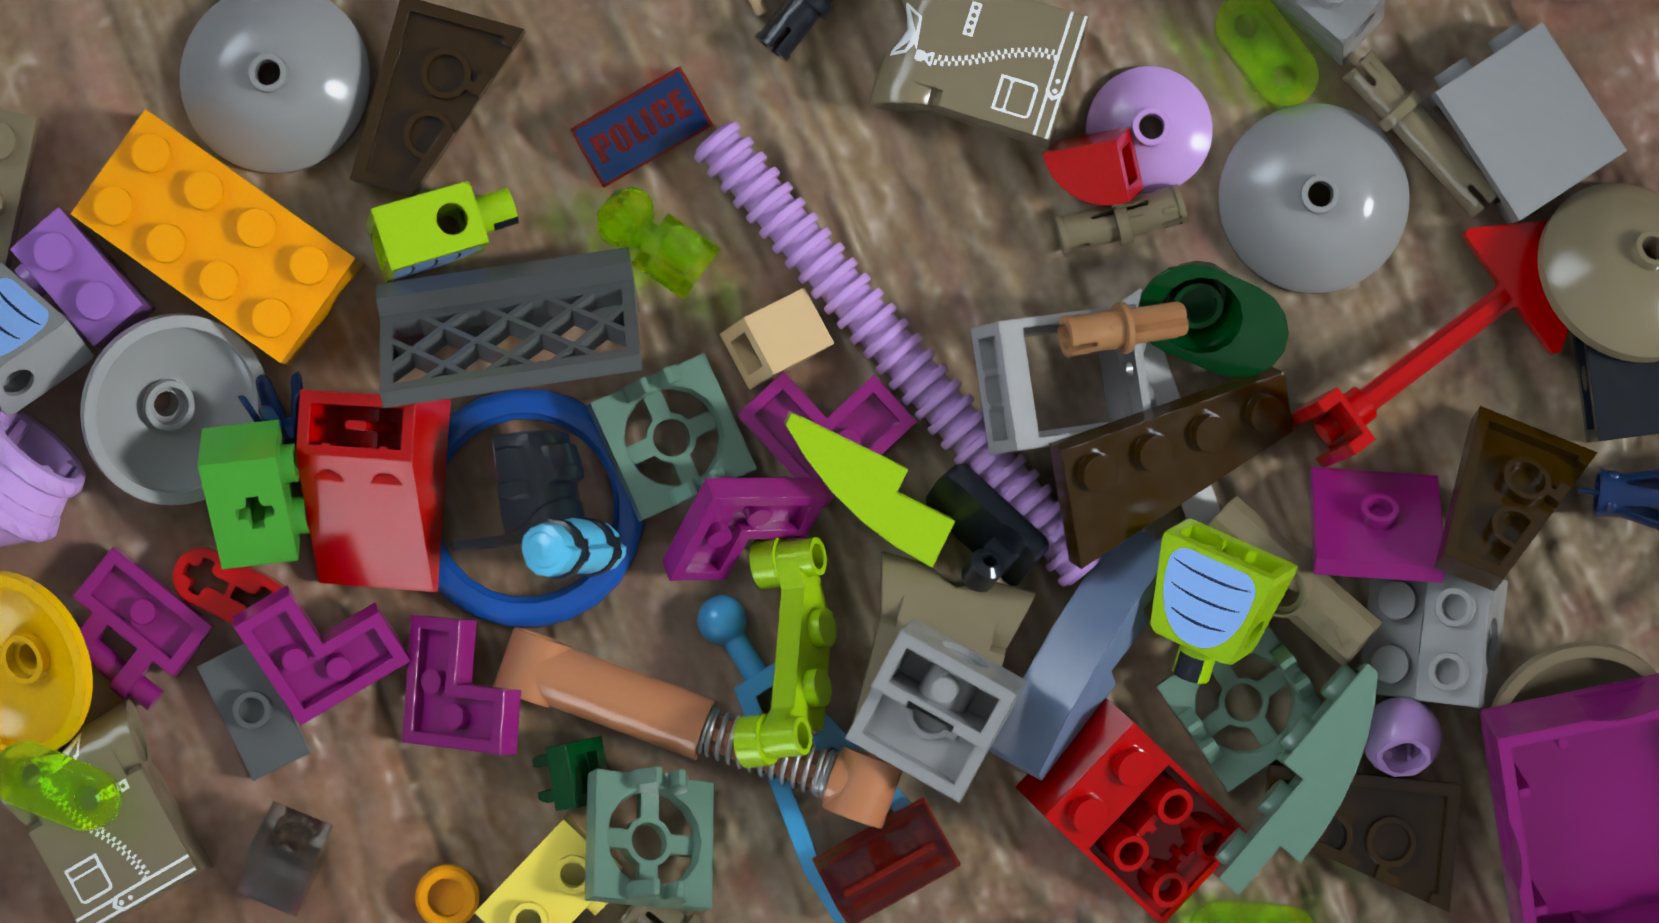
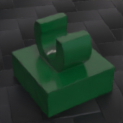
(569, 771)

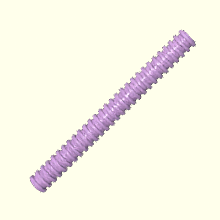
(881, 333)

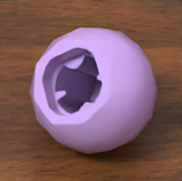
(1403, 737)

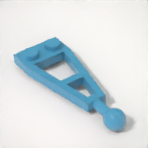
(723, 623)

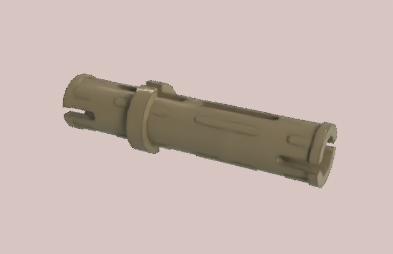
(1420, 133)

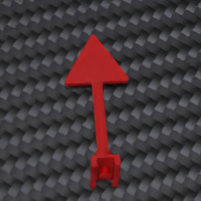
(1511, 260)

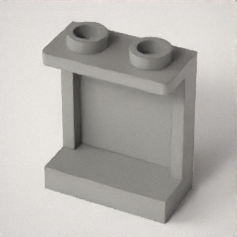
(1526, 120)

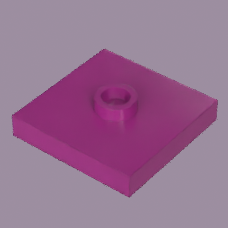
(1375, 524)

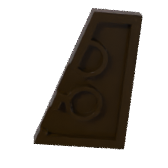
(426, 91)
(1504, 495)
(1394, 832)

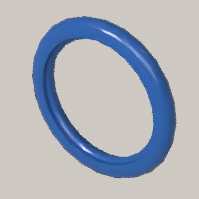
(587, 590)

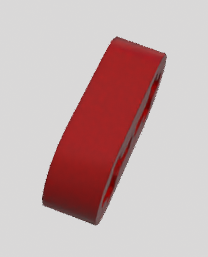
(211, 599)

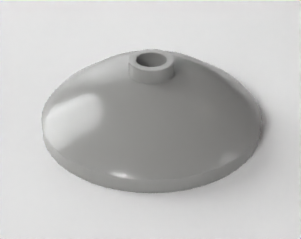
(302, 114)
(1269, 209)
(202, 370)

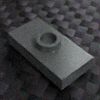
(253, 712)

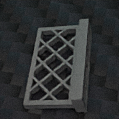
(487, 306)

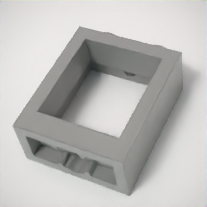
(1008, 388)

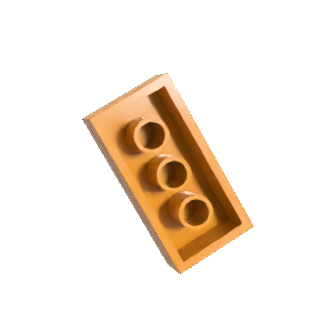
(217, 238)

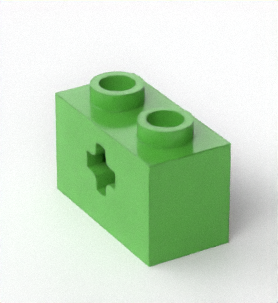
(251, 493)

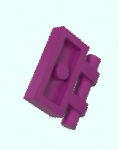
(145, 615)

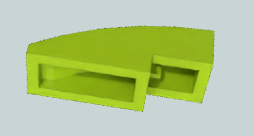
(870, 489)

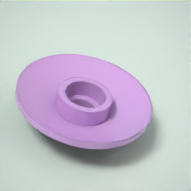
(1178, 106)

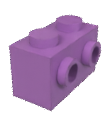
(80, 277)

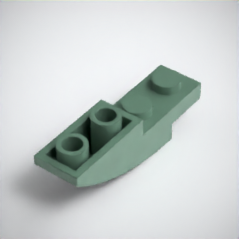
(1324, 758)

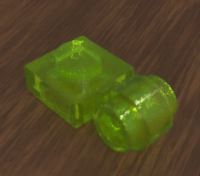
(667, 251)

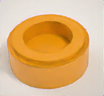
(448, 894)

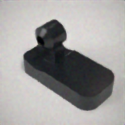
(990, 527)

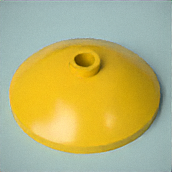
(42, 666)

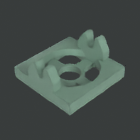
(611, 417)
(1231, 765)
(602, 876)

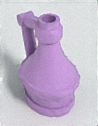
(35, 480)

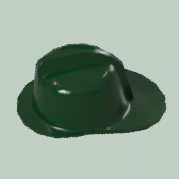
(1231, 322)

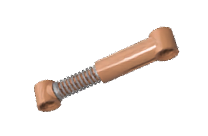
(684, 723)

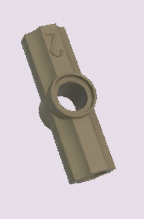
(1321, 605)

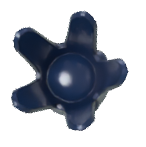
(272, 408)
(1626, 496)

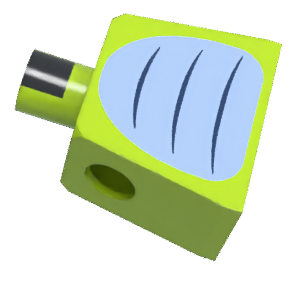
(410, 240)
(1214, 596)

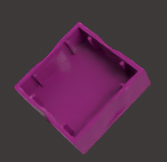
(1578, 803)

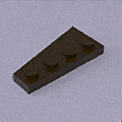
(1153, 461)

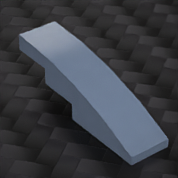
(1078, 657)

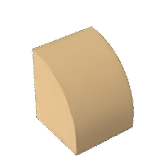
(776, 338)

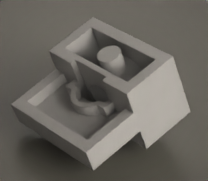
(1436, 640)
(948, 683)

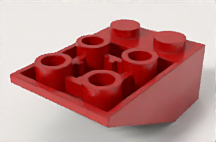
(373, 488)
(1133, 812)

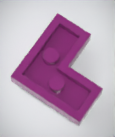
(867, 417)
(735, 510)
(316, 668)
(440, 698)

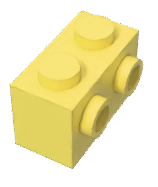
(546, 884)

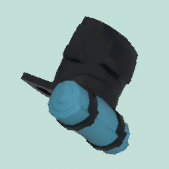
(543, 509)

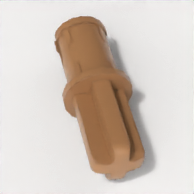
(1121, 328)

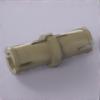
(1121, 221)

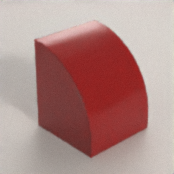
(1096, 166)

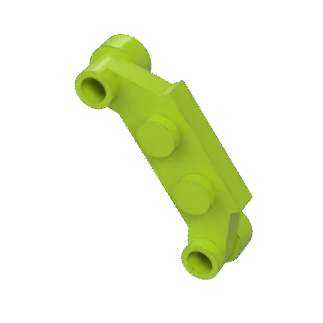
(802, 653)

